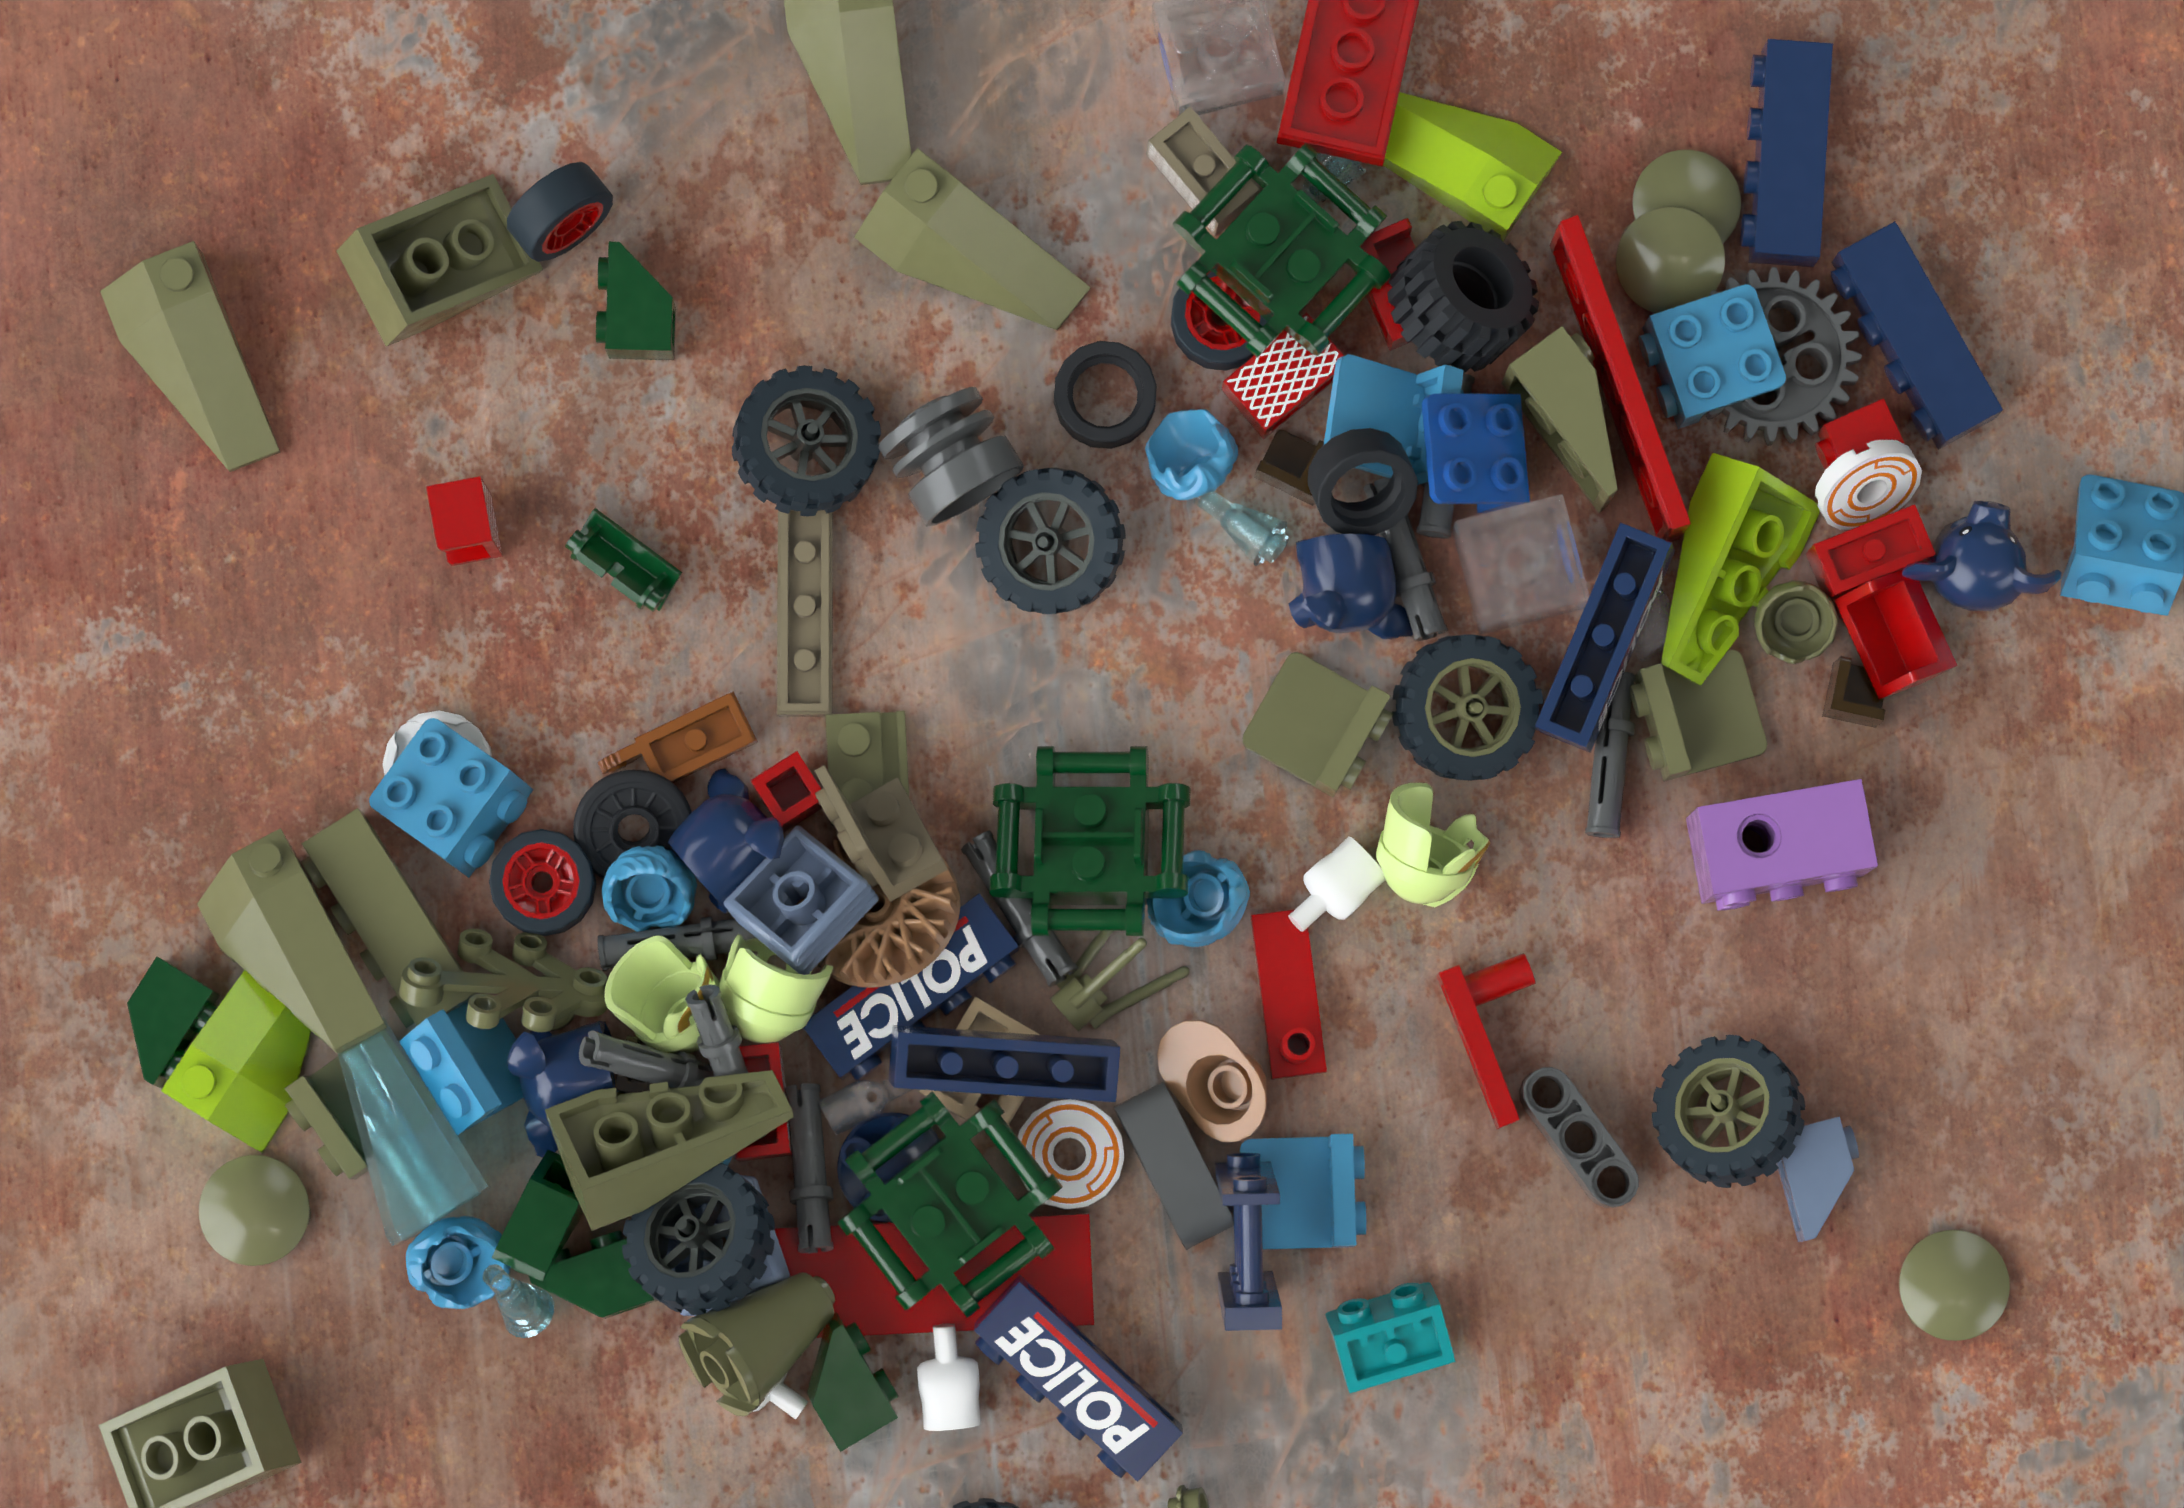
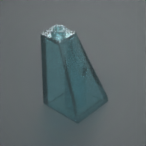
(408, 1143)

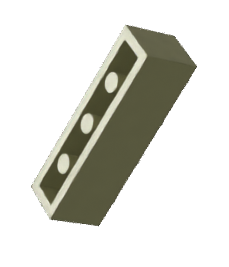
(379, 907)

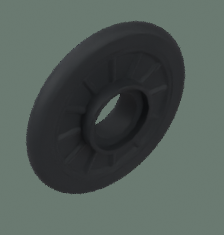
(618, 797)

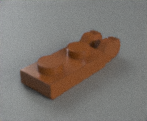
(689, 741)

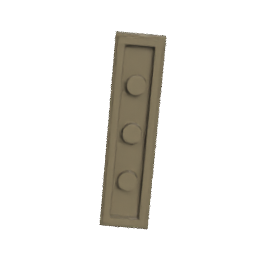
(805, 615)

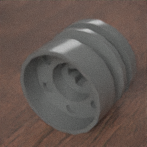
(950, 456)

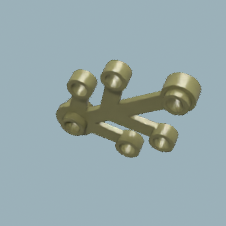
(572, 989)

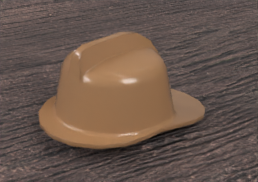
(1213, 1079)

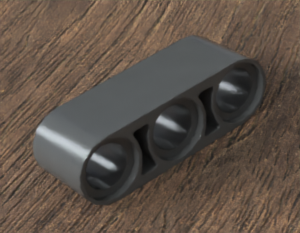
(1603, 1151)
(1174, 1165)

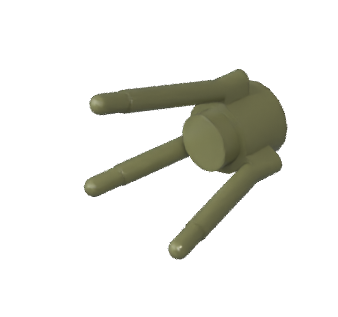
(1082, 998)

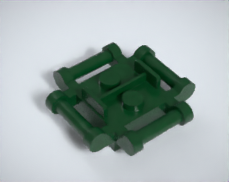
(1281, 251)
(1090, 842)
(949, 1204)

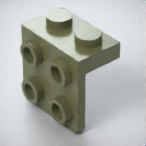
(1316, 724)
(1698, 724)
(325, 1106)

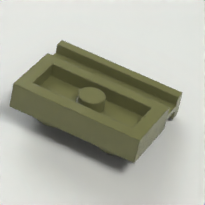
(866, 751)

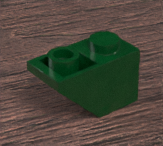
(638, 310)
(166, 1016)
(541, 1220)
(596, 1279)
(845, 1389)

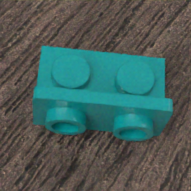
(1390, 1336)

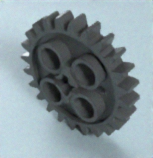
(1799, 397)

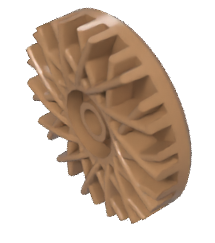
(898, 935)

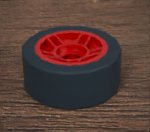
(559, 211)
(1202, 338)
(515, 873)

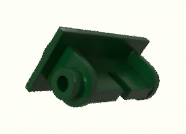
(635, 567)

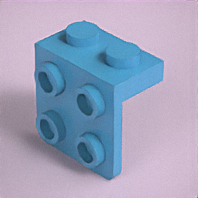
(1711, 354)
(1386, 400)
(2126, 545)
(450, 796)
(464, 1066)
(1315, 1191)

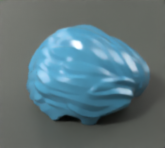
(1190, 454)
(648, 889)
(1211, 908)
(451, 1259)

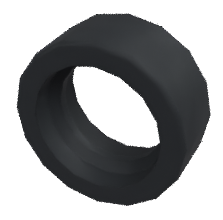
(1105, 353)
(1348, 452)

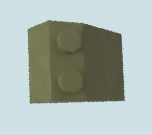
(435, 259)
(1566, 410)
(201, 1440)

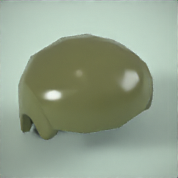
(1795, 621)

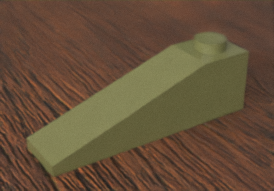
(858, 77)
(953, 239)
(184, 341)
(282, 936)
(650, 1143)

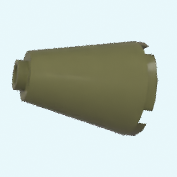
(756, 1339)

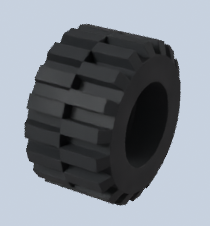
(1463, 296)

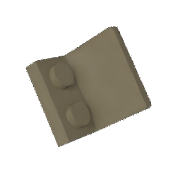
(882, 836)

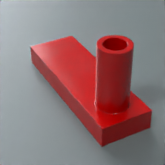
(1288, 996)
(1463, 997)

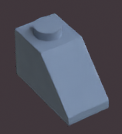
(1817, 1173)

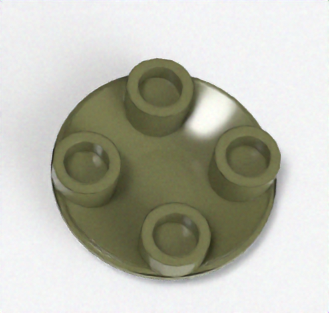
(1690, 182)
(1669, 258)
(254, 1210)
(1954, 1285)

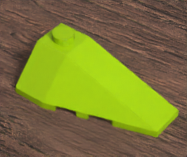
(1468, 160)
(1736, 544)
(243, 1064)

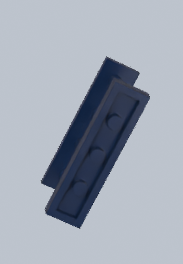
(1247, 1292)

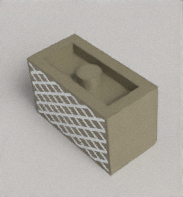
(1195, 163)

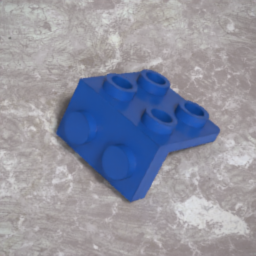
(1475, 450)

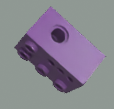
(1806, 840)

